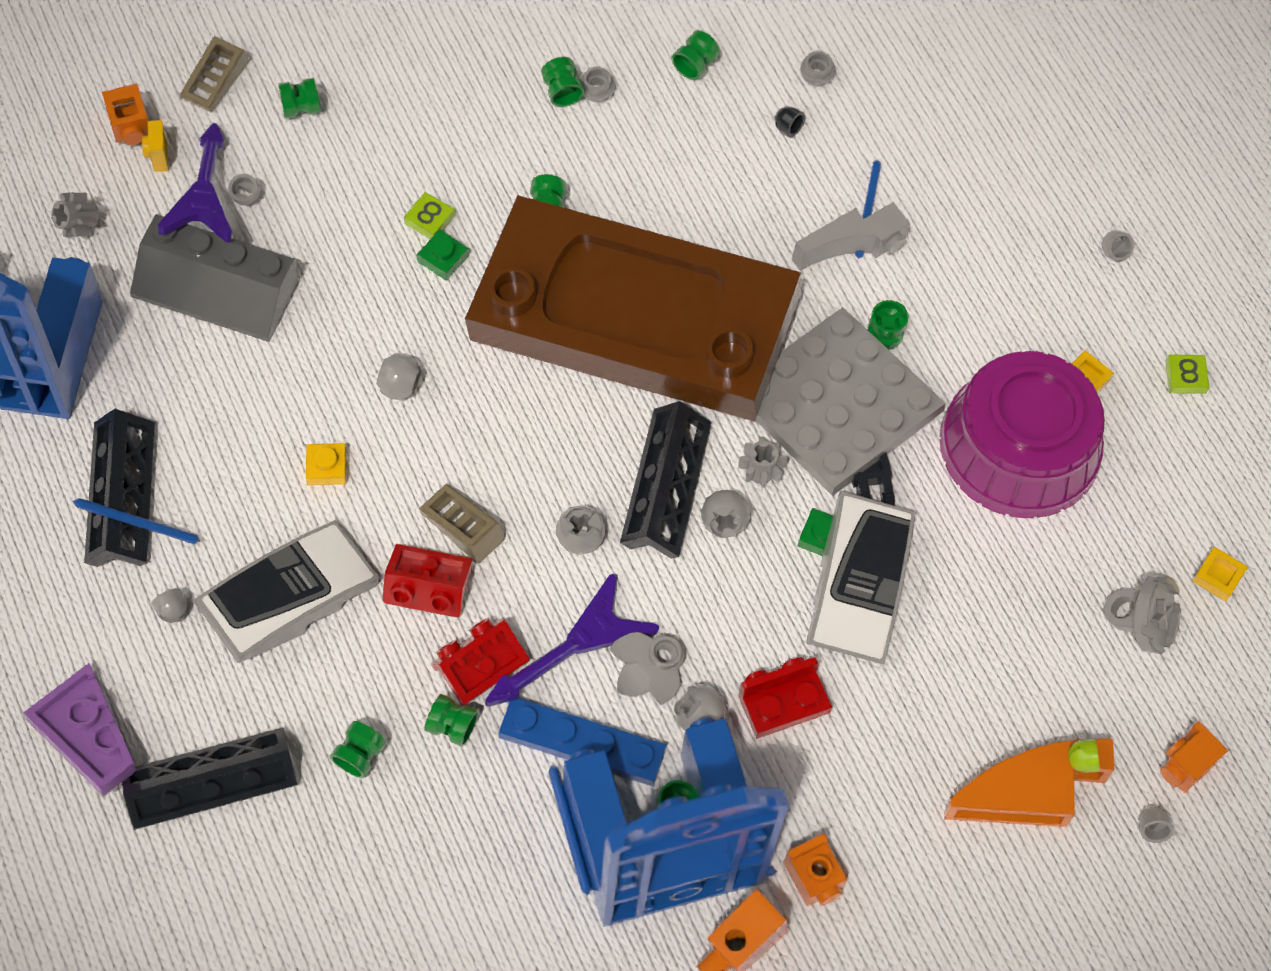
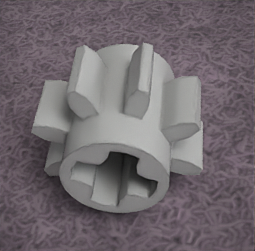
(74, 214)
(762, 462)

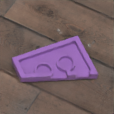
(83, 731)

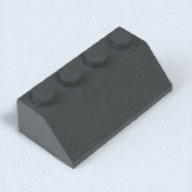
(214, 279)

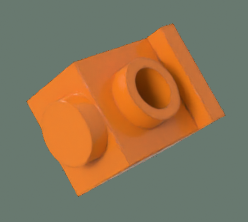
(128, 120)
(1192, 758)
(810, 886)

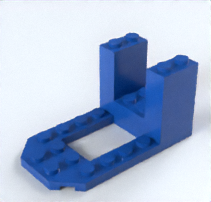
(49, 345)
(684, 846)

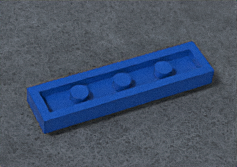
(566, 734)

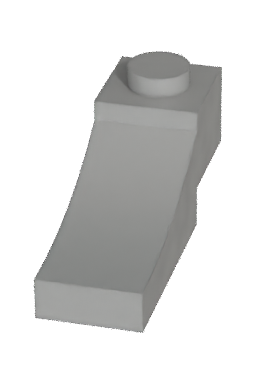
(851, 232)

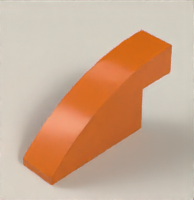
(1029, 787)

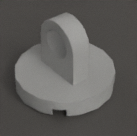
(1154, 613)

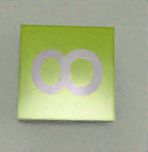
(429, 215)
(1187, 374)

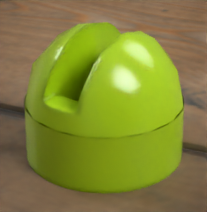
(1084, 756)

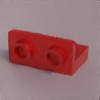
(426, 580)
(479, 659)
(783, 696)

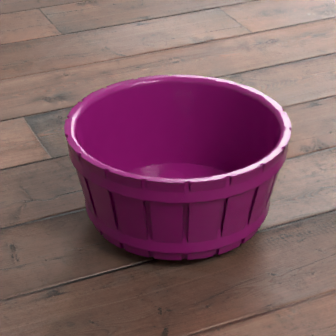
(1024, 435)

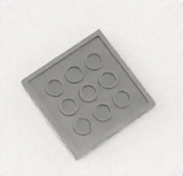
(843, 401)

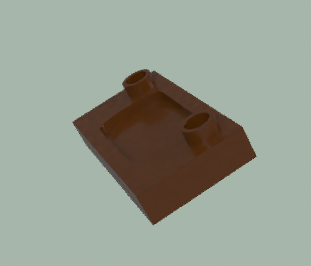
(634, 307)

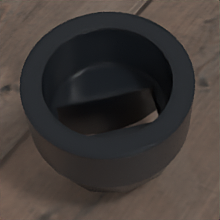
(789, 120)

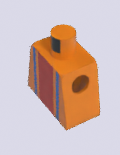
(753, 922)

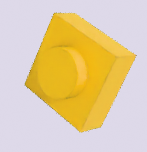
(156, 146)
(1094, 370)
(326, 464)
(1220, 574)

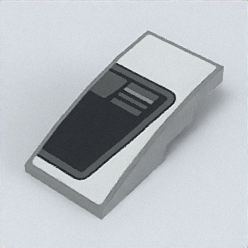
(861, 577)
(286, 591)

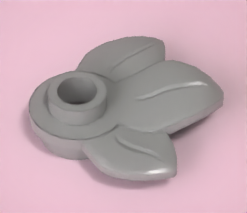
(643, 668)

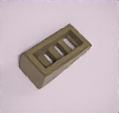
(216, 49)
(478, 540)

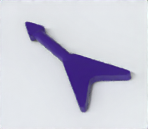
(200, 200)
(593, 631)

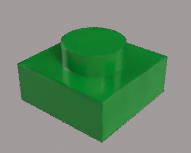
(443, 254)
(815, 532)

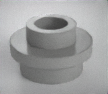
(820, 61)
(600, 77)

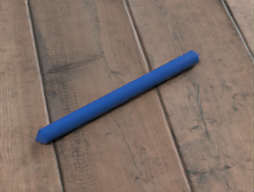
(870, 197)
(136, 521)
(569, 830)

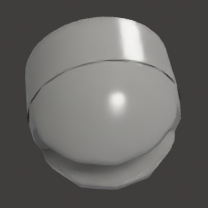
(246, 183)
(1121, 248)
(170, 605)
(1160, 823)

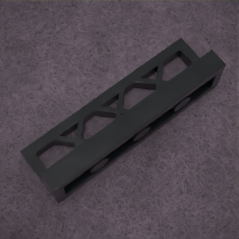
(660, 472)
(108, 483)
(209, 780)

